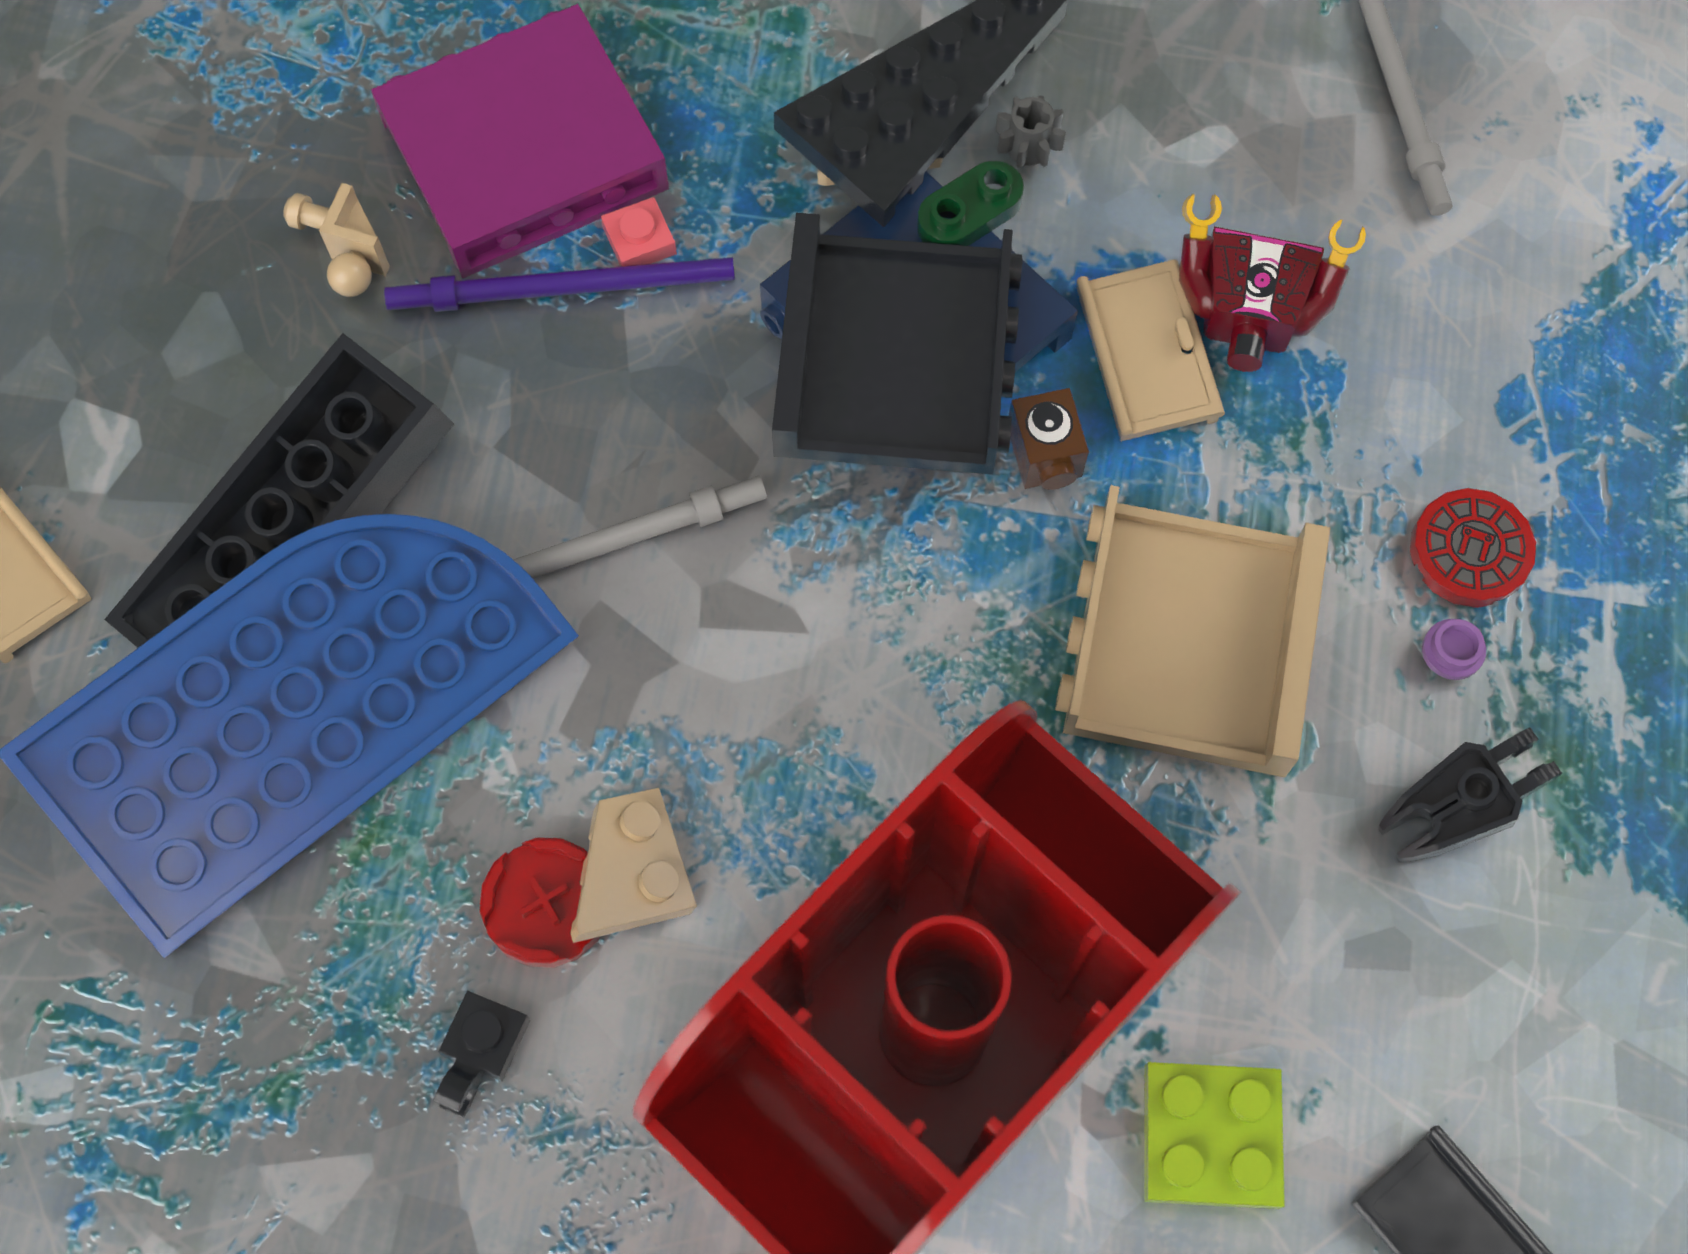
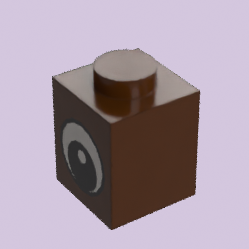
(1048, 439)

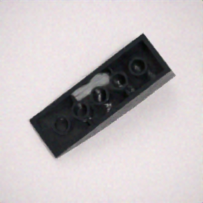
(324, 457)

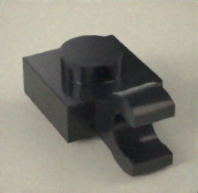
(480, 1043)

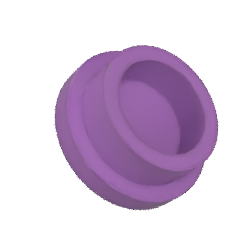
(1454, 649)

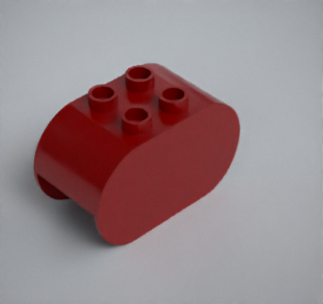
(928, 999)

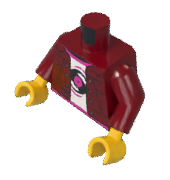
(1258, 286)

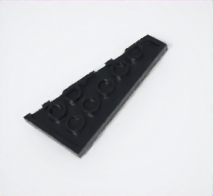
(914, 101)

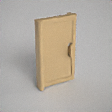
(1138, 335)
(33, 582)

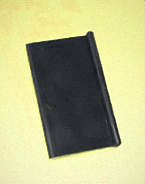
(1442, 1206)

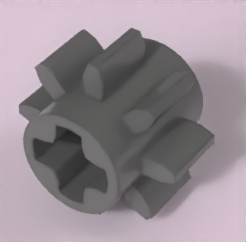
(1030, 131)

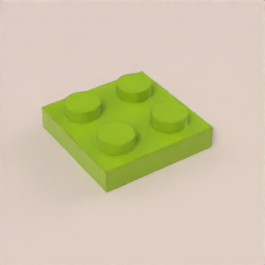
(1213, 1135)

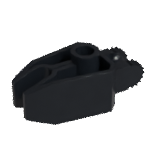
(1467, 797)

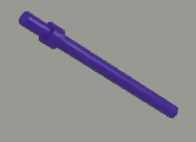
(446, 293)

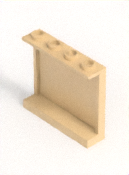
(1194, 637)

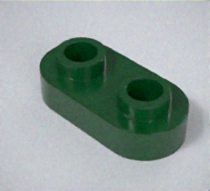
(974, 204)

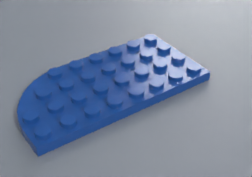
(280, 710)

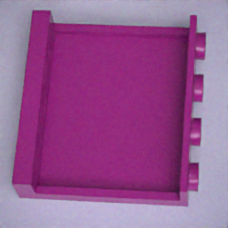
(521, 139)

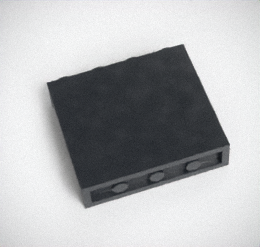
(895, 352)

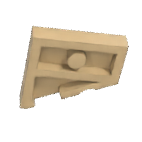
(631, 868)

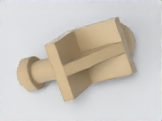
(347, 237)

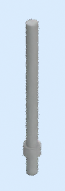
(1424, 156)
(703, 507)

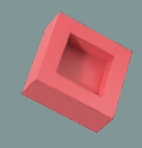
(639, 234)

